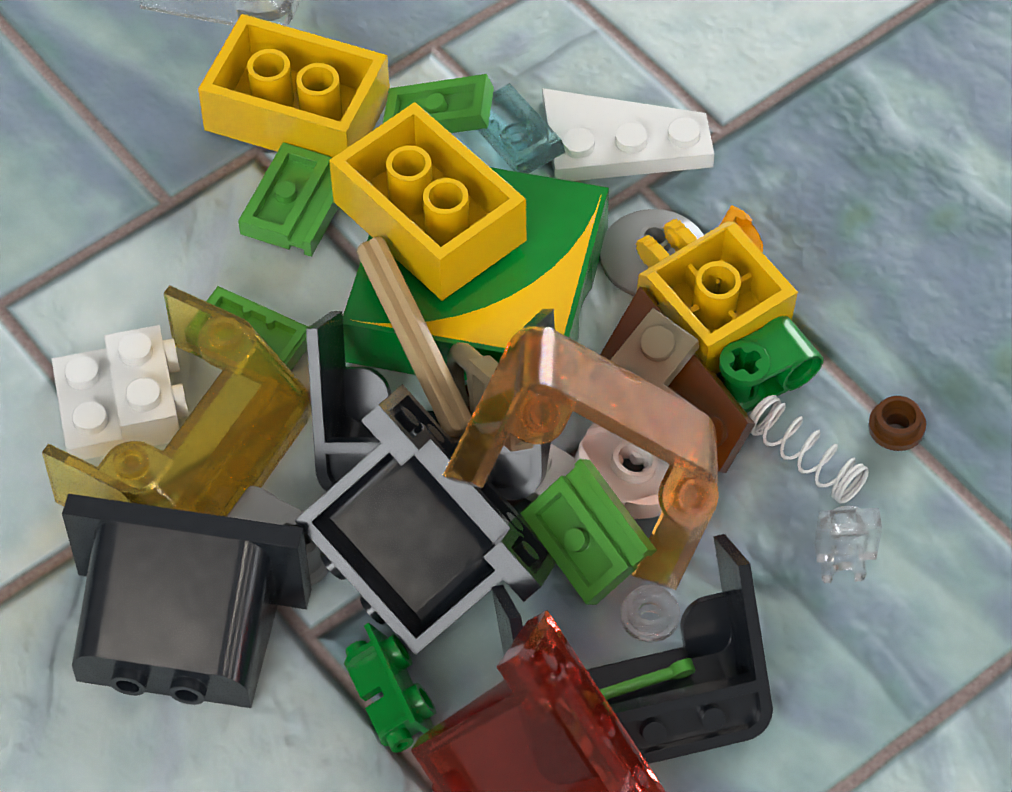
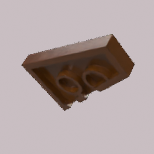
(693, 383)

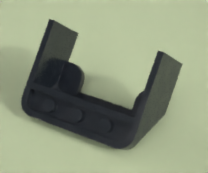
(347, 394)
(715, 705)

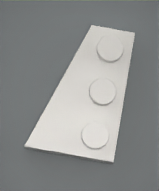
(624, 137)

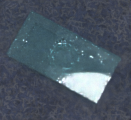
(520, 132)

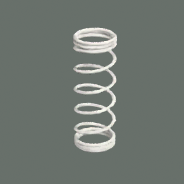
(847, 472)

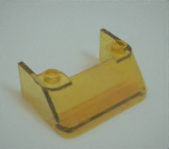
(224, 443)

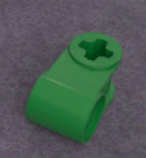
(768, 362)

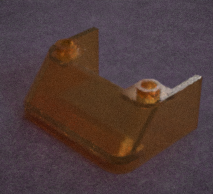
(551, 376)

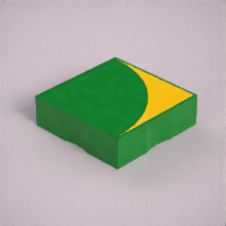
(545, 272)

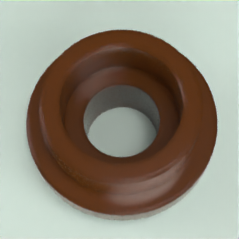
(898, 411)

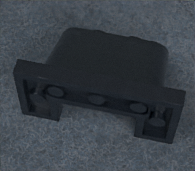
(415, 539)
(179, 598)

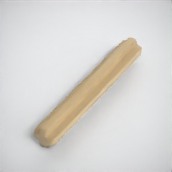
(414, 336)

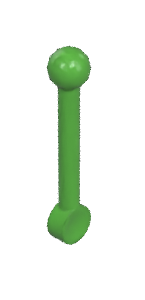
(676, 671)

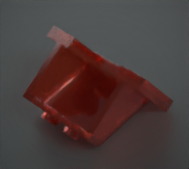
(536, 729)

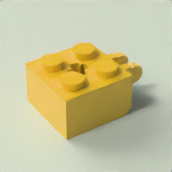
(714, 285)

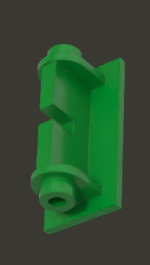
(383, 667)

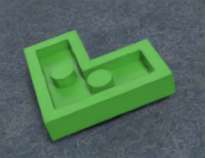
(454, 103)

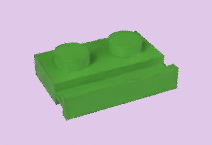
(291, 201)
(588, 532)

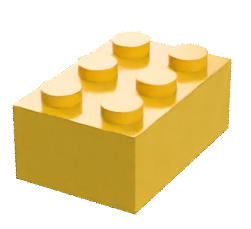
(292, 89)
(429, 200)

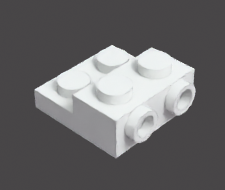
(119, 393)

